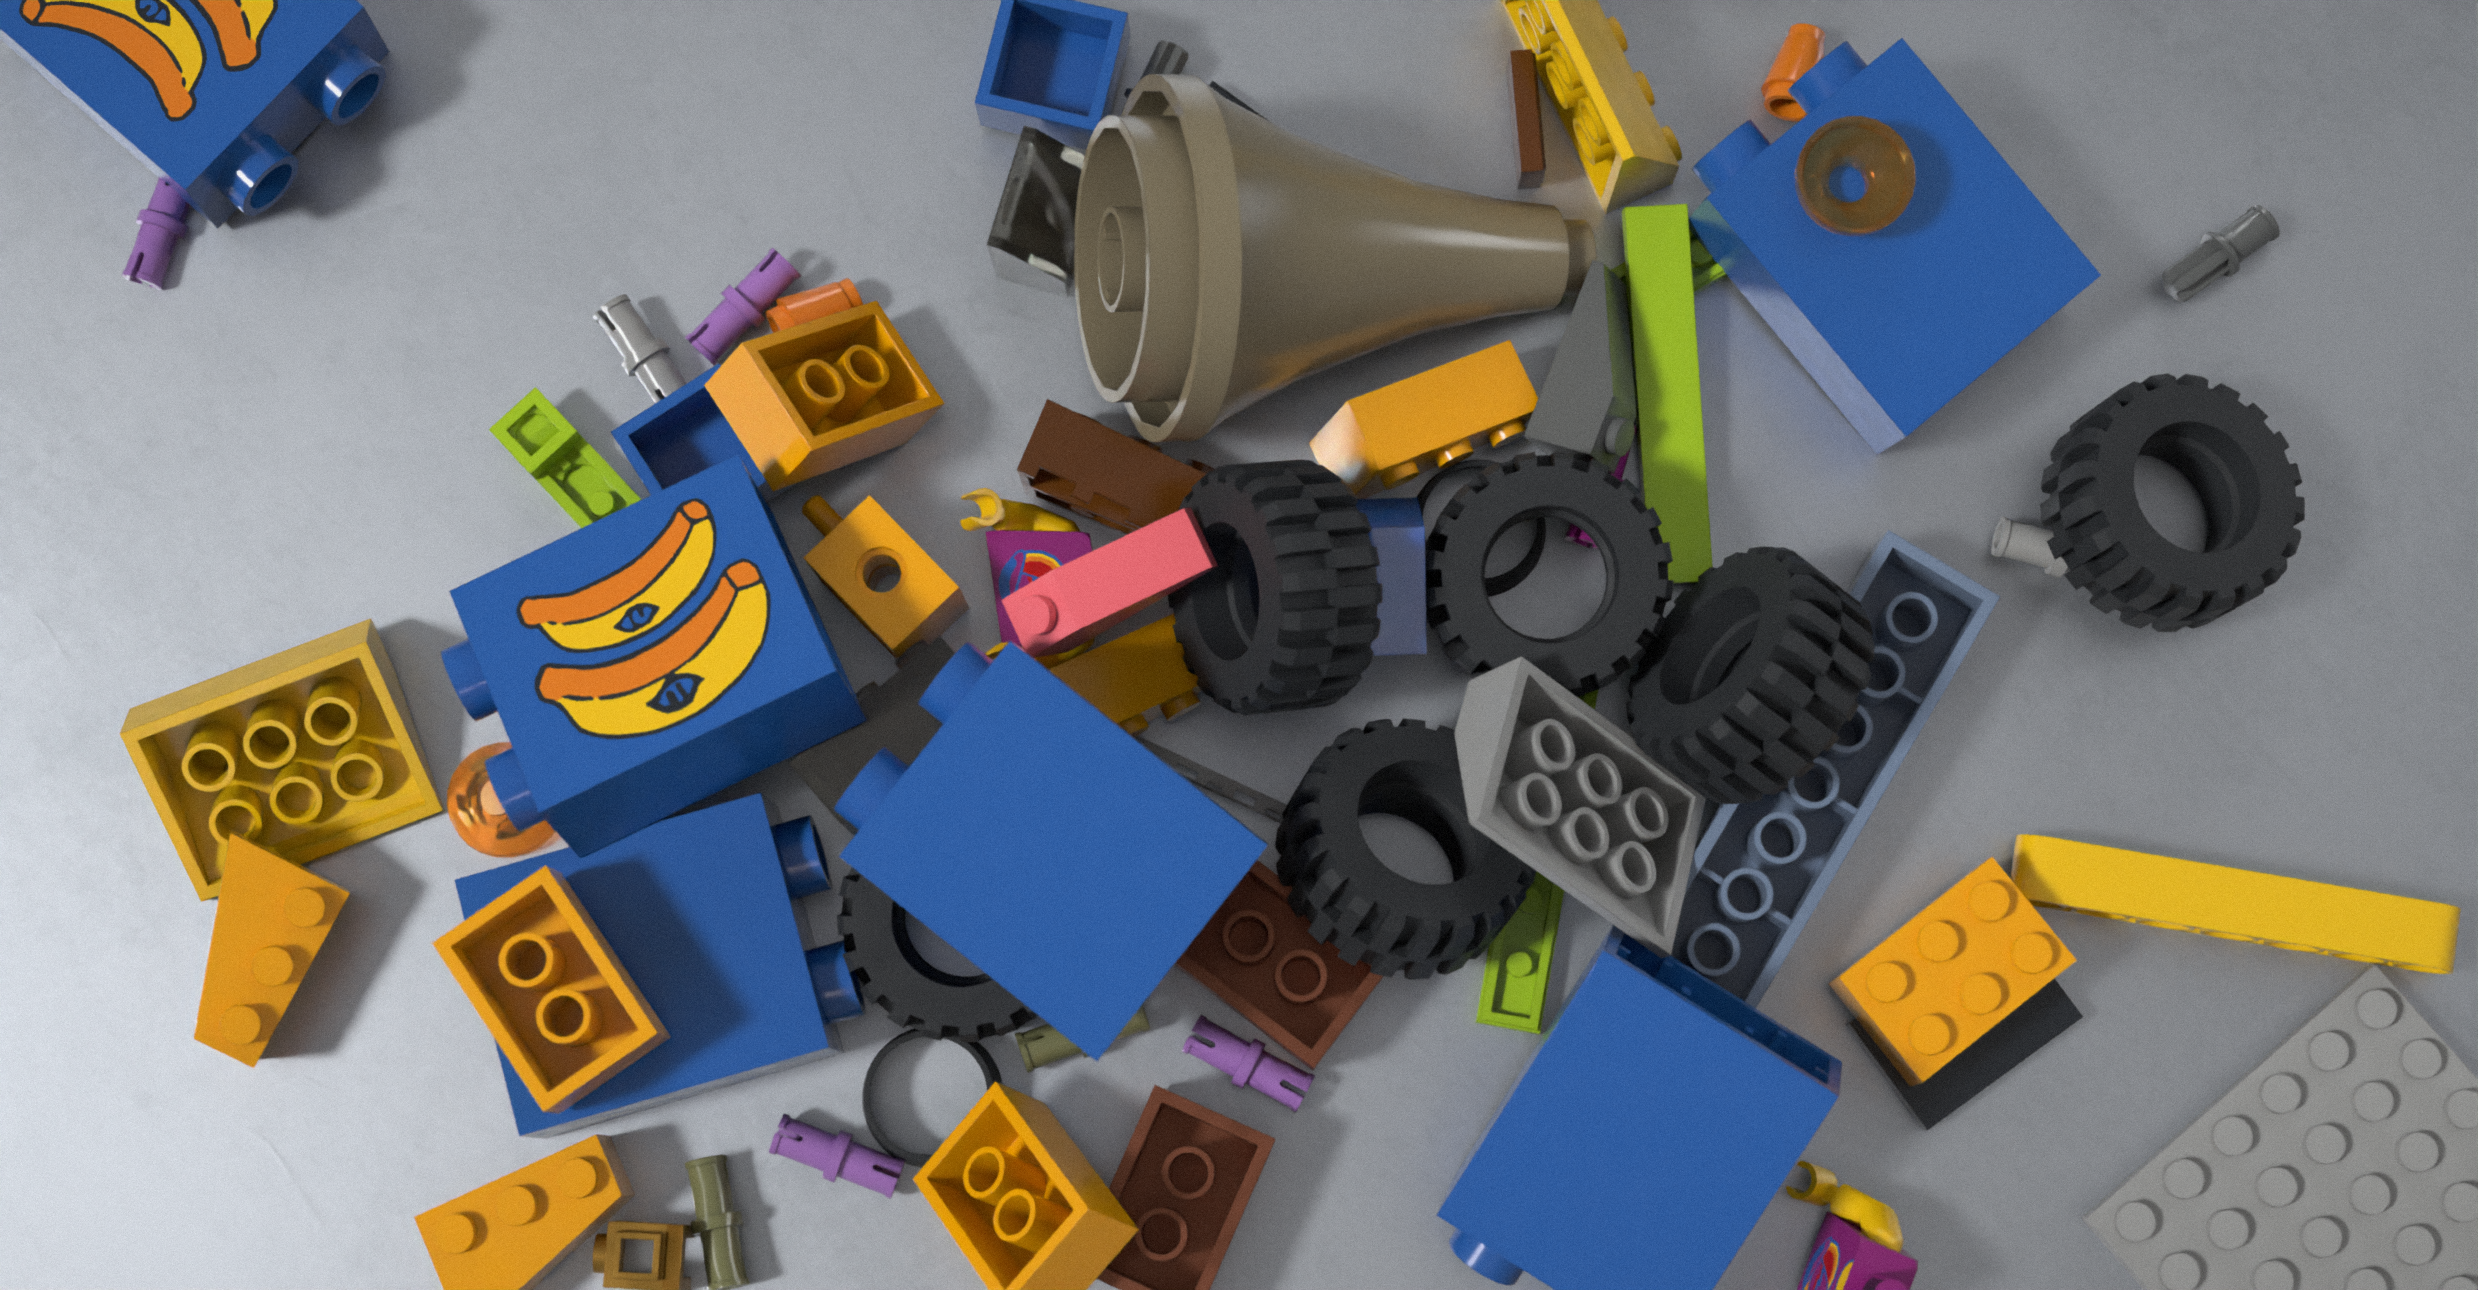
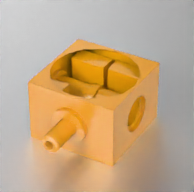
(864, 551)

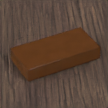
(1526, 119)

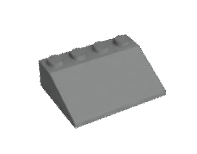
(1577, 800)

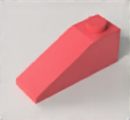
(1108, 584)

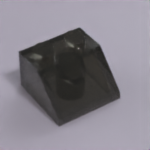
(1036, 215)

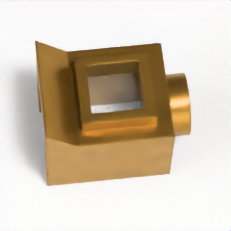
(642, 1255)

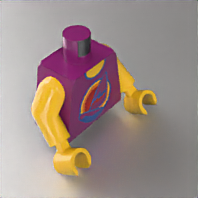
(1022, 549)
(1857, 1240)

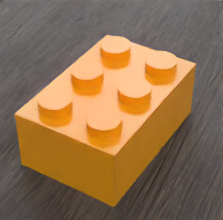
(823, 394)
(1952, 972)
(551, 990)
(1023, 1197)

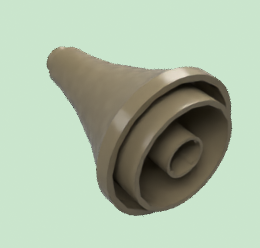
(1251, 258)

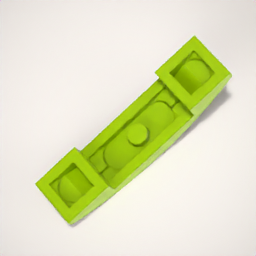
(562, 460)

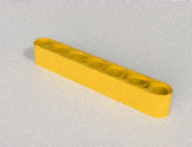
(2236, 904)

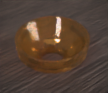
(1872, 151)
(480, 830)

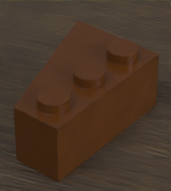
(1102, 472)

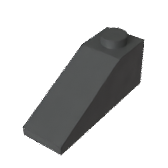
(1590, 386)

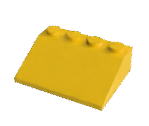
(1598, 97)
(286, 753)

